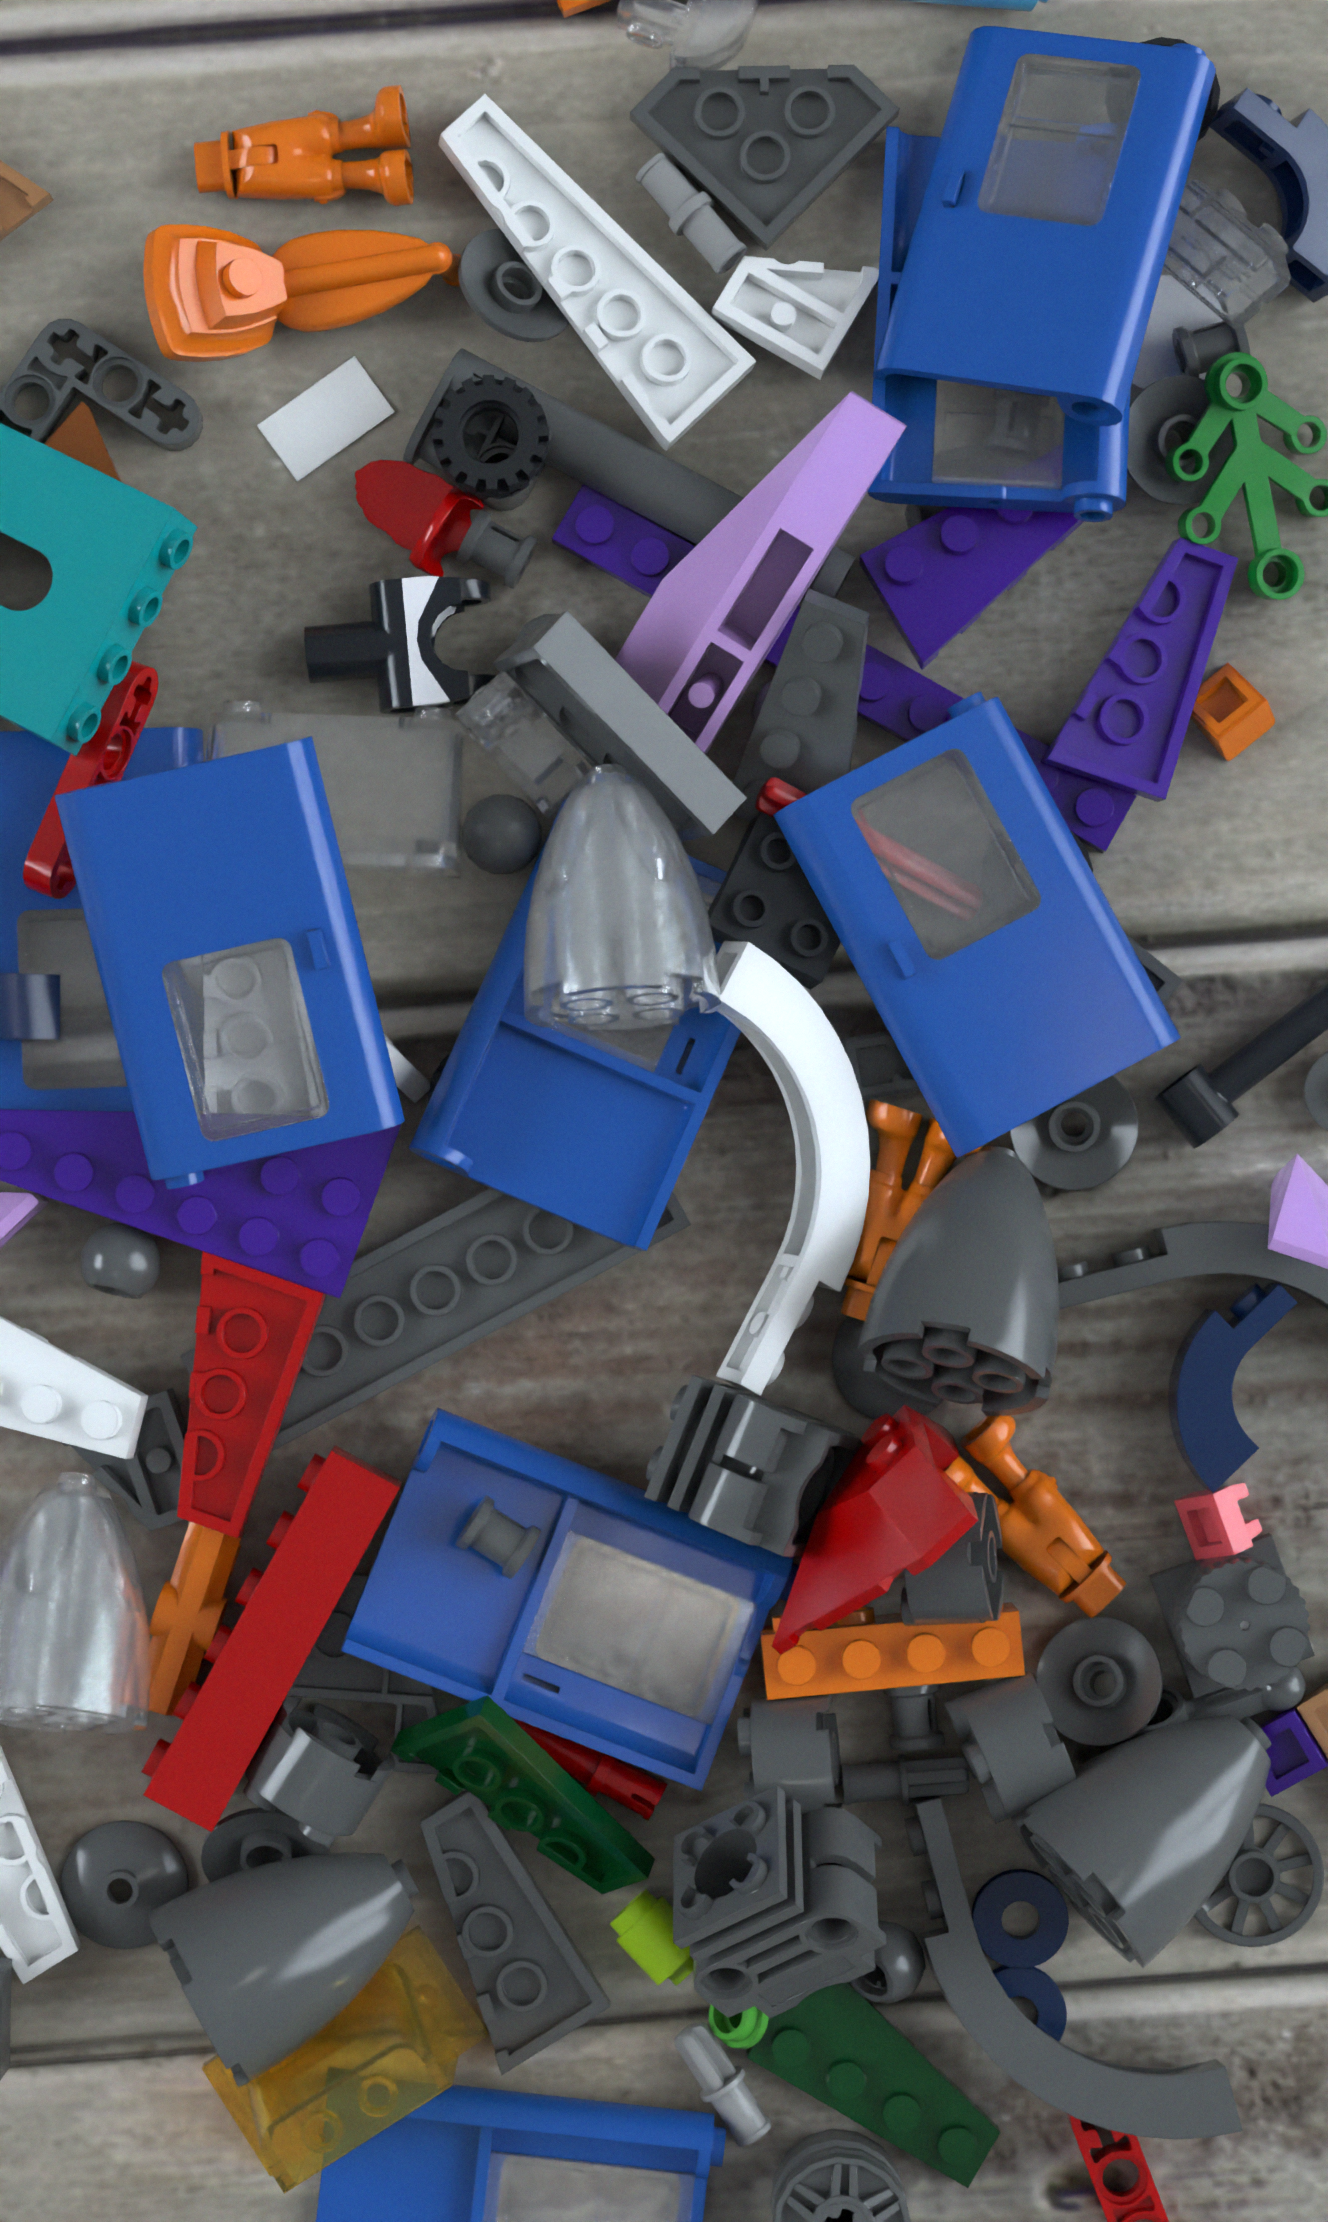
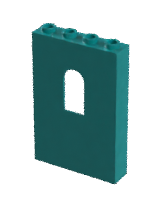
(109, 571)

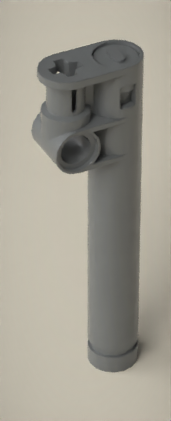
(599, 460)

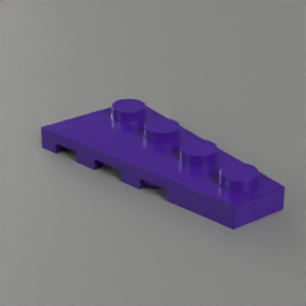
(955, 566)
(1145, 687)

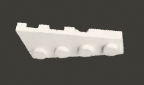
(65, 1396)

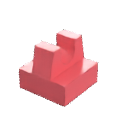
(1216, 1522)

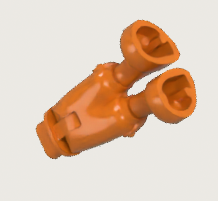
(296, 156)
(888, 1203)
(1039, 1525)

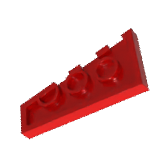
(243, 1374)

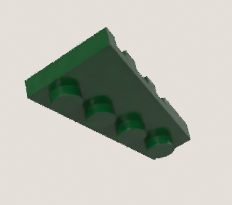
(527, 1791)
(876, 2076)

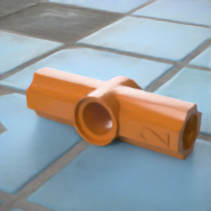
(189, 1613)

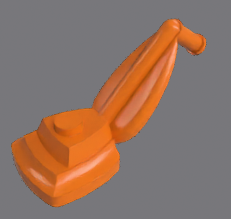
(221, 295)

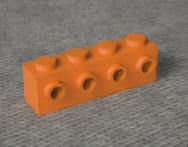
(883, 1653)

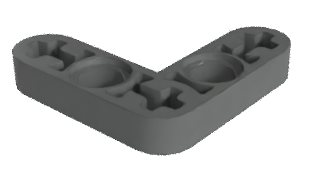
(64, 382)

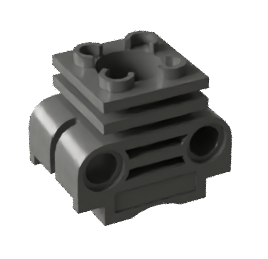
(748, 1465)
(775, 1902)

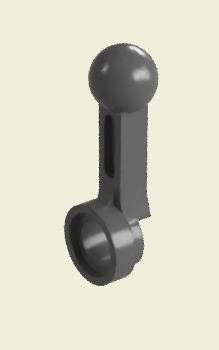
(1241, 1703)

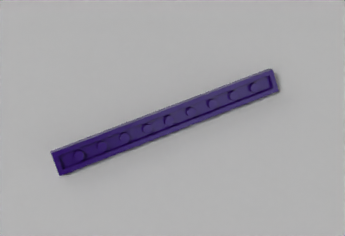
(890, 691)

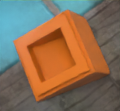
(1231, 712)

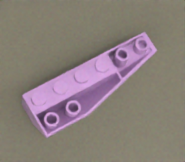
(747, 576)

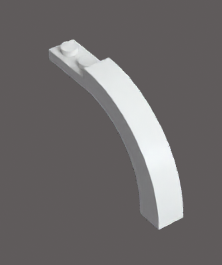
(829, 1153)

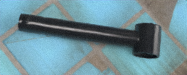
(1203, 1101)

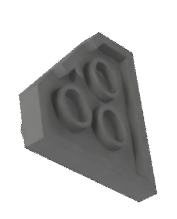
(764, 135)

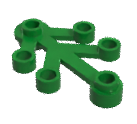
(1250, 466)

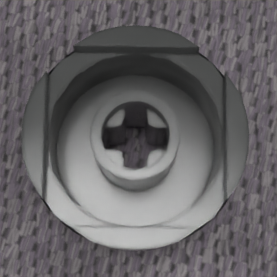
(964, 1580)
(1011, 1744)
(793, 1749)
(317, 1770)

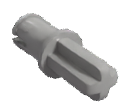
(722, 2083)

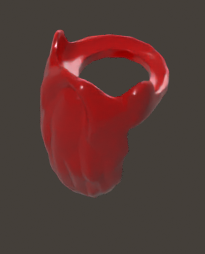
(415, 510)

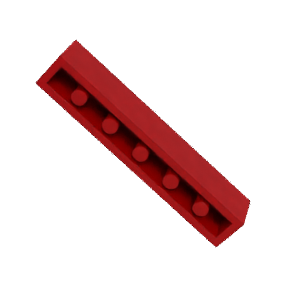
(272, 1637)

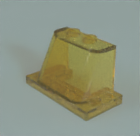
(361, 2071)

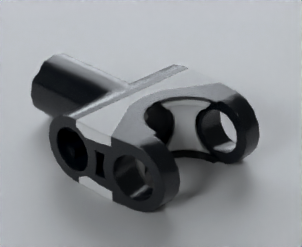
(400, 644)

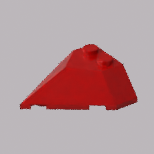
(881, 1517)

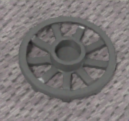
(1256, 1878)

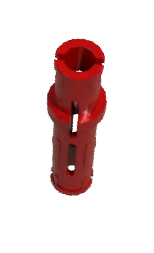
(601, 1772)

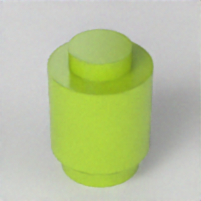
(647, 1936)

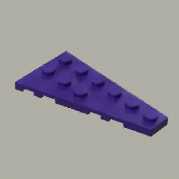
(276, 1213)

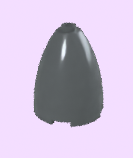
(970, 1294)
(1151, 1828)
(282, 1949)

